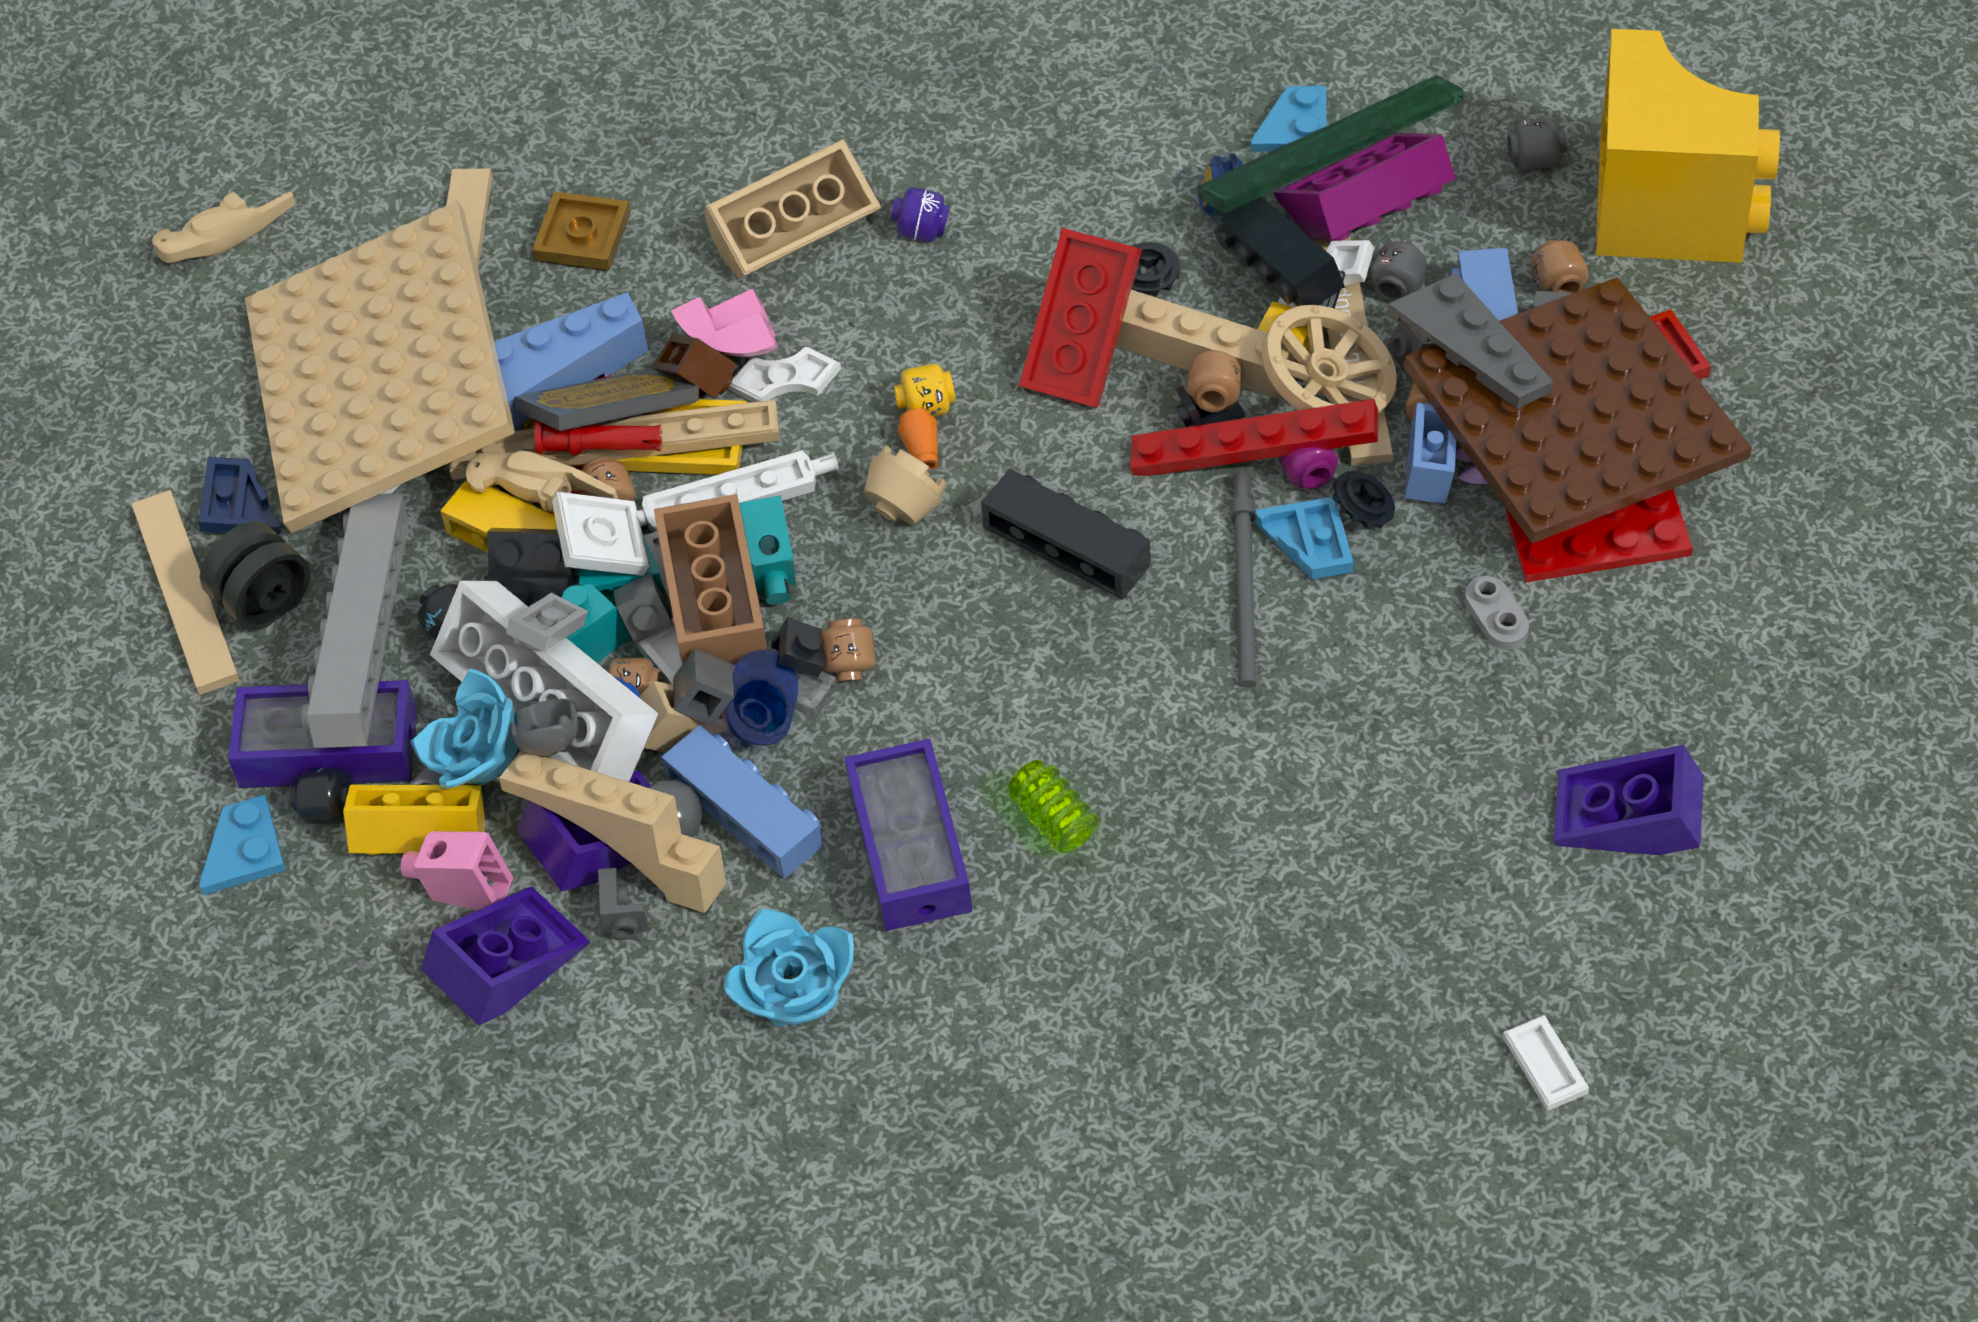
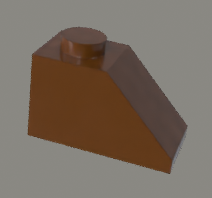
(697, 364)

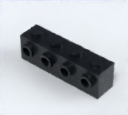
(1279, 252)
(1066, 533)

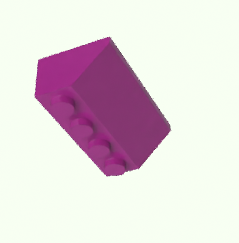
(1368, 185)

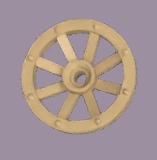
(1326, 370)

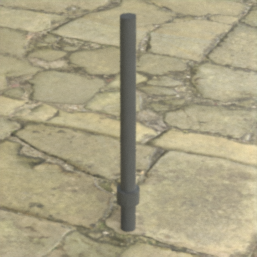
(1243, 514)

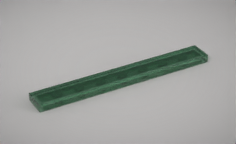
(1329, 143)

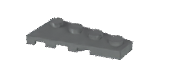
(1474, 338)

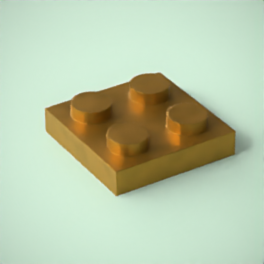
(581, 230)

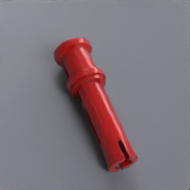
(597, 438)

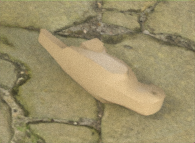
(218, 228)
(531, 477)

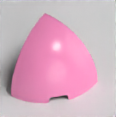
(731, 328)

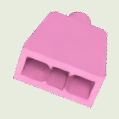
(457, 869)

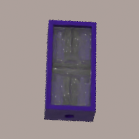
(275, 749)
(908, 834)

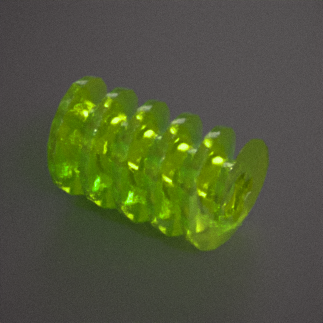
(1053, 806)

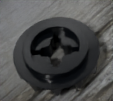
(1166, 268)
(1371, 493)

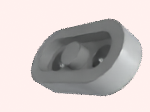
(1496, 609)

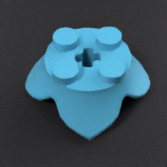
(476, 741)
(780, 947)

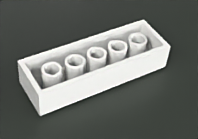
(609, 715)

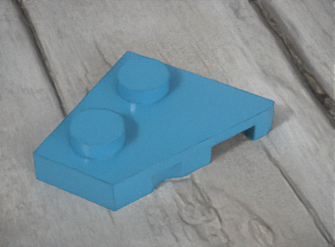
(1294, 115)
(1309, 535)
(242, 846)

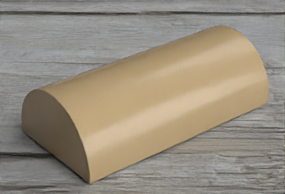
(790, 209)

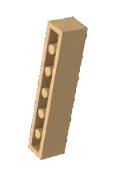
(1181, 333)

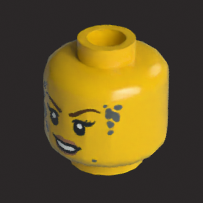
(926, 389)

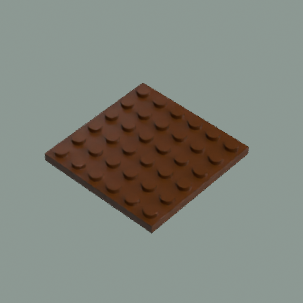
(1611, 432)

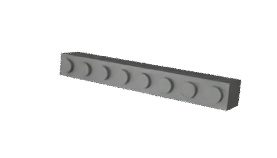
(356, 623)

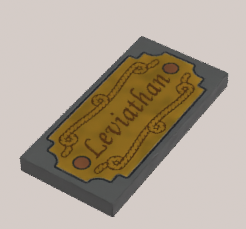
(606, 399)

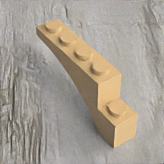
(629, 819)

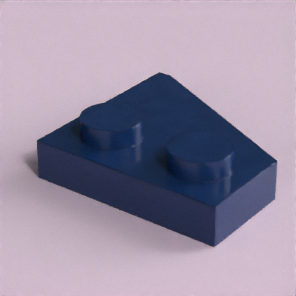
(233, 497)

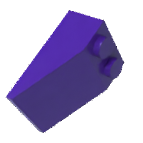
(1631, 803)
(567, 849)
(500, 953)

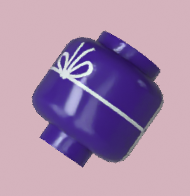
(920, 215)

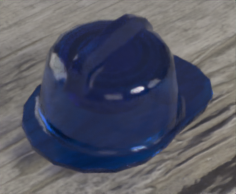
(762, 699)

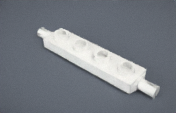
(783, 476)

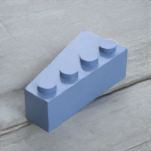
(571, 349)

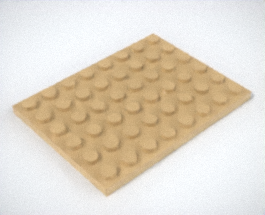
(377, 367)

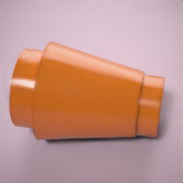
(919, 435)

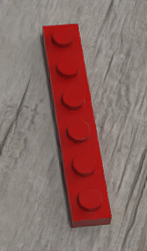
(1254, 438)

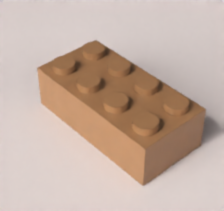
(710, 578)

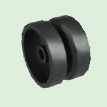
(254, 575)

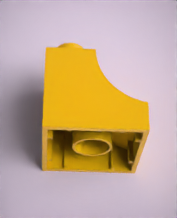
(1678, 159)

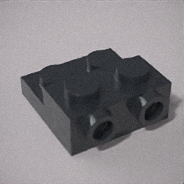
(528, 563)

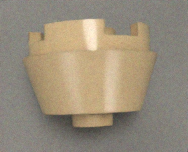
(902, 486)

